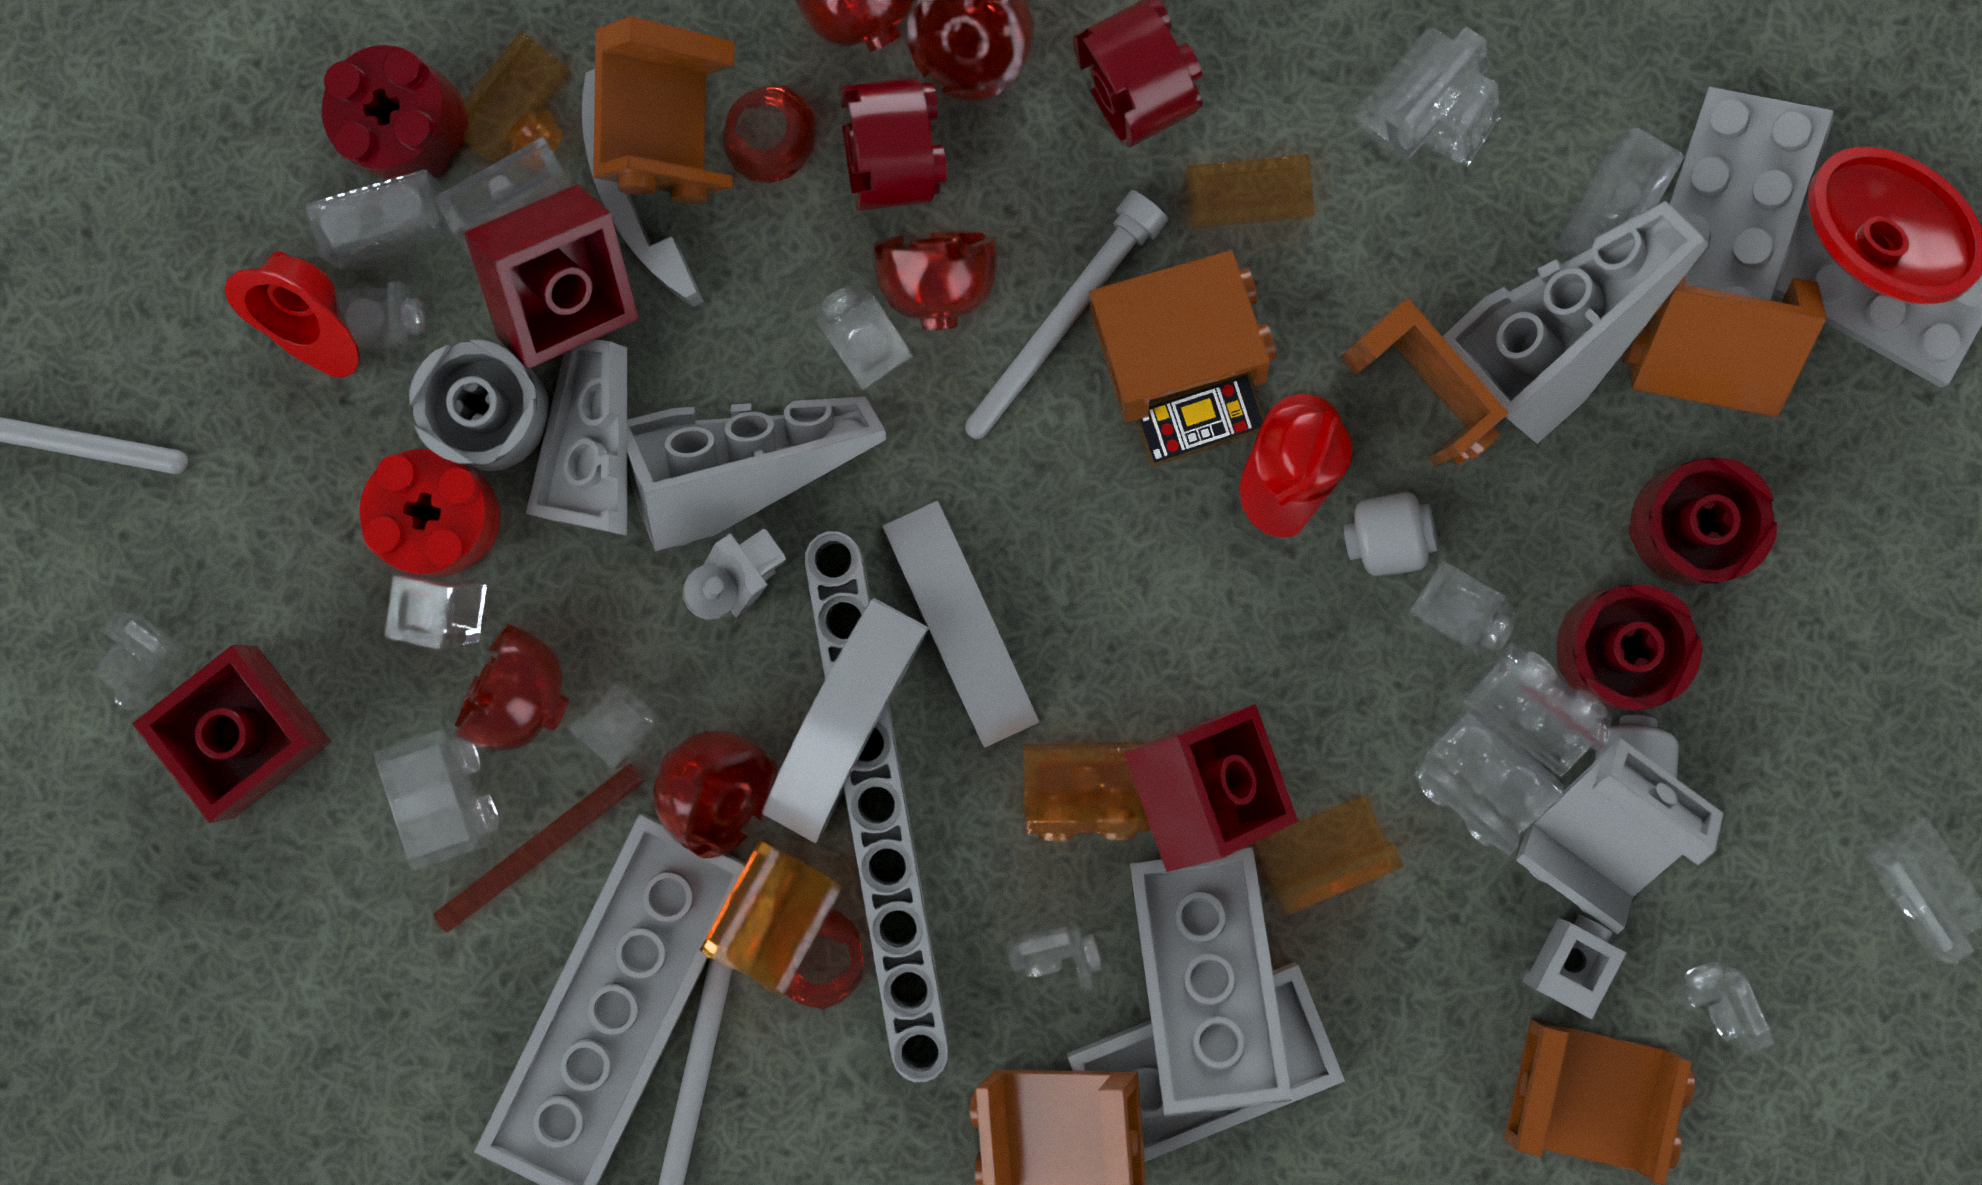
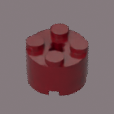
(1139, 71)
(392, 113)
(891, 143)
(1736, 519)
(1658, 630)

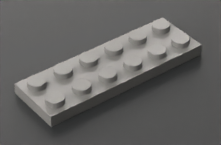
(610, 1011)

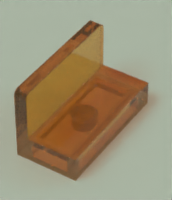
(1326, 855)
(771, 917)

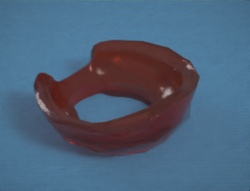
(787, 156)
(834, 992)

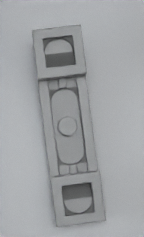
(662, 258)
(960, 624)
(843, 719)

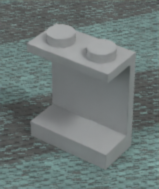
(1617, 833)

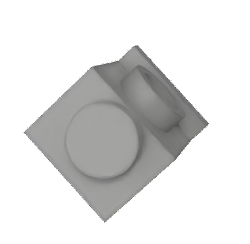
(1588, 983)

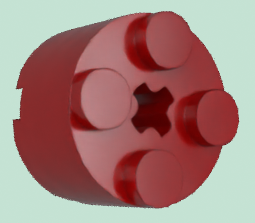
(394, 506)

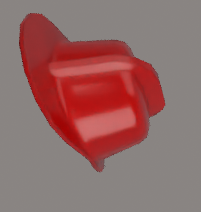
(297, 310)
(1294, 464)

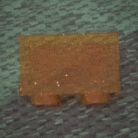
(1081, 791)

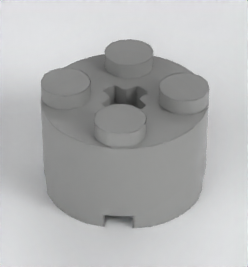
(454, 430)

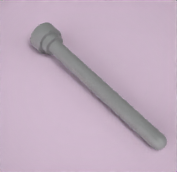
(1136, 222)
(92, 446)
(695, 1074)

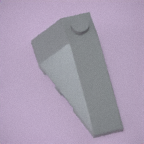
(1565, 329)
(713, 473)

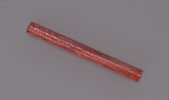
(538, 848)

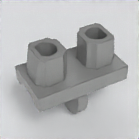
(732, 576)

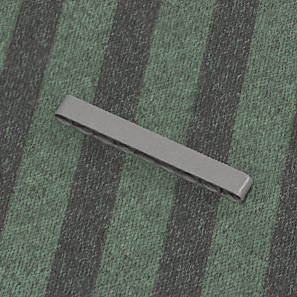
(870, 835)

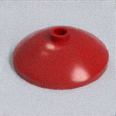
(1896, 225)

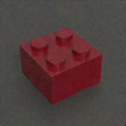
(552, 275)
(231, 732)
(1211, 788)

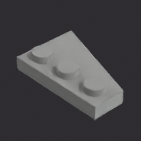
(585, 442)

